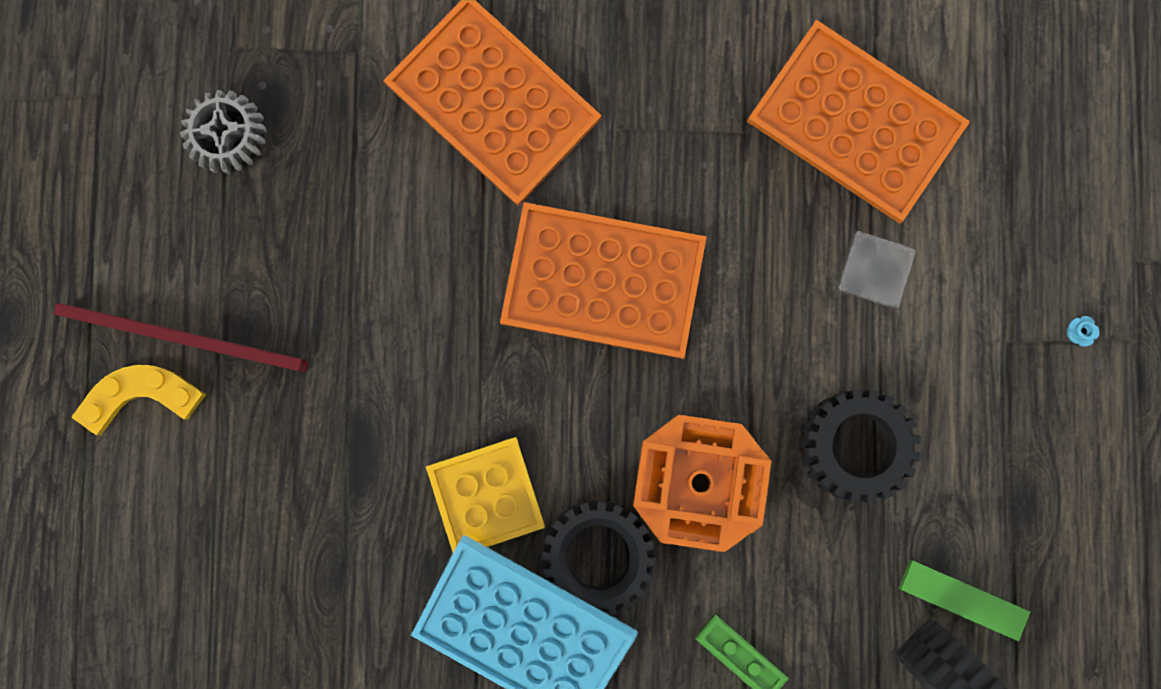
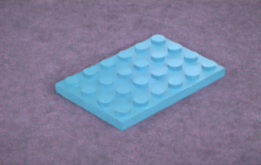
(519, 625)

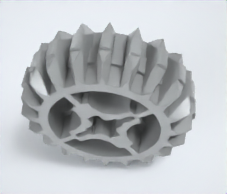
(199, 131)

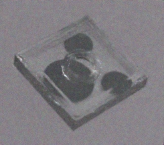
(876, 269)

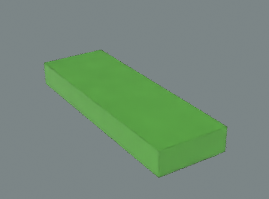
(739, 655)

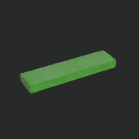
(964, 600)

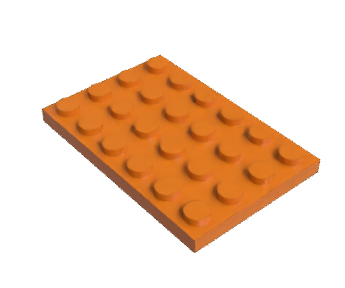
(492, 100)
(858, 121)
(603, 280)

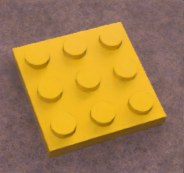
(486, 495)

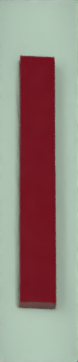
(181, 337)

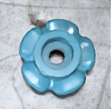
(1076, 336)

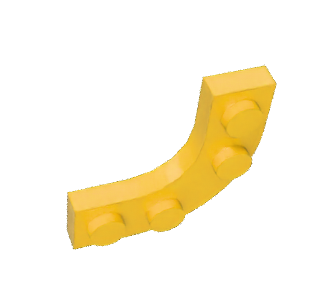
(131, 383)

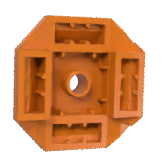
(735, 490)

